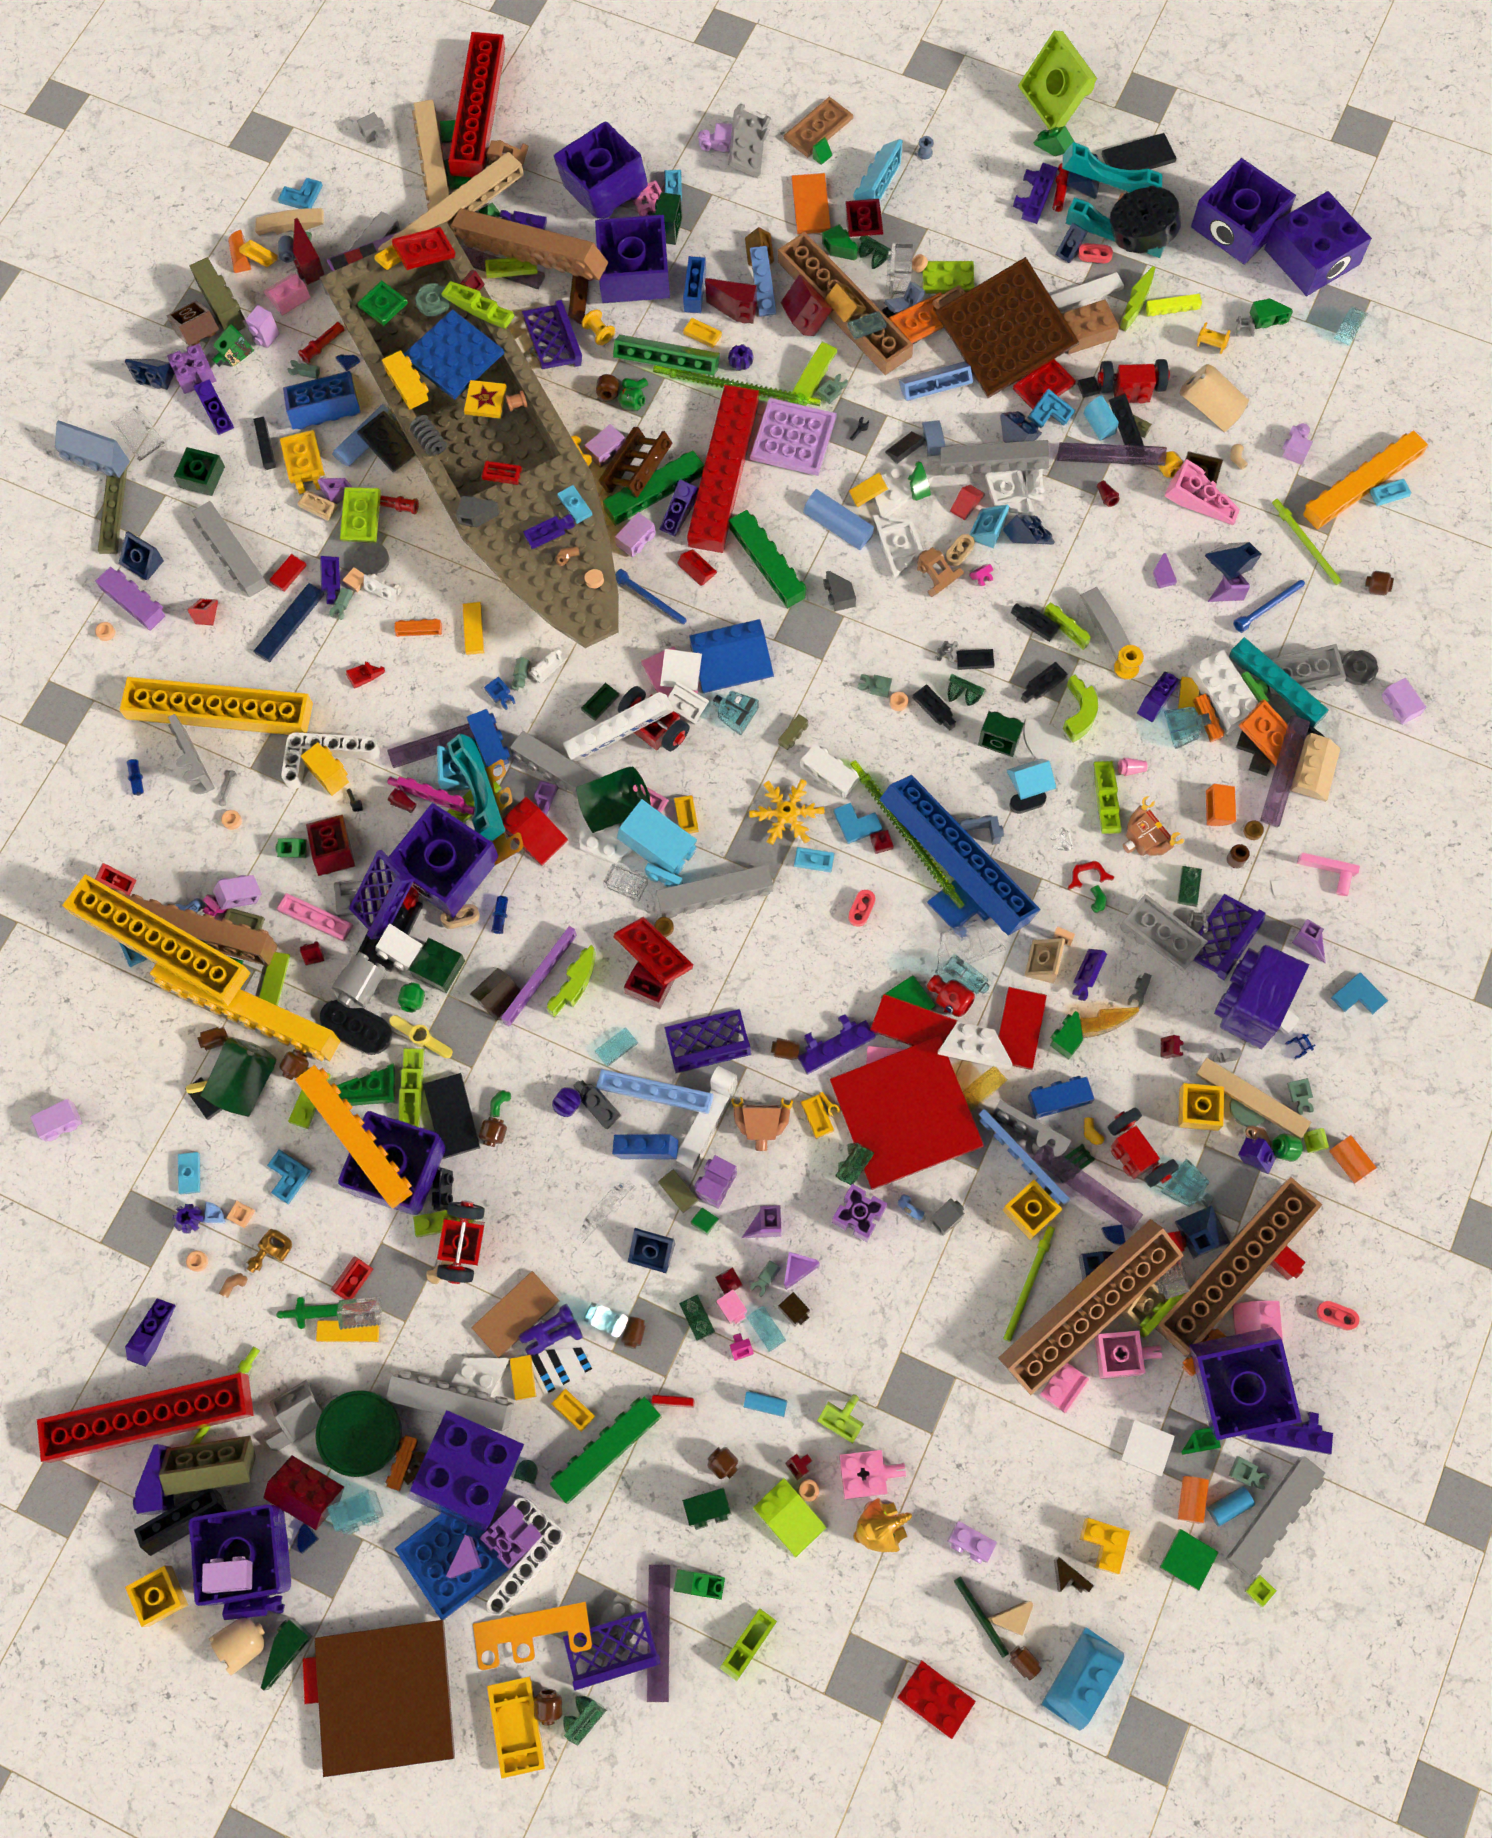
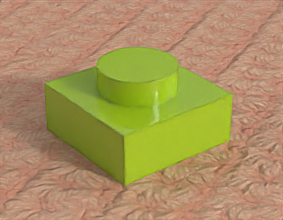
(1315, 1140)
(1260, 1591)

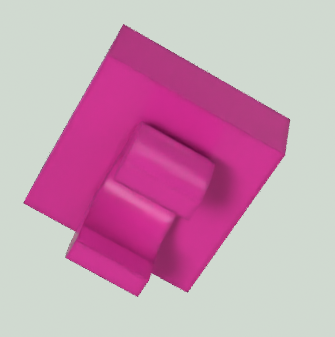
(982, 572)
(212, 906)
(741, 1347)

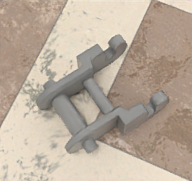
(1251, 326)
(944, 649)
(1191, 921)
(1226, 1055)

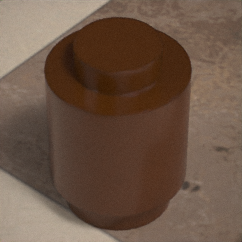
(1238, 856)
(212, 1038)
(785, 1049)
(633, 1333)
(1025, 1662)

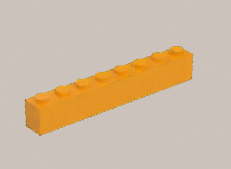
(1369, 475)
(354, 1137)

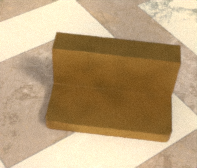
(758, 238)
(844, 302)

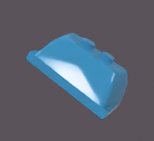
(1084, 1679)

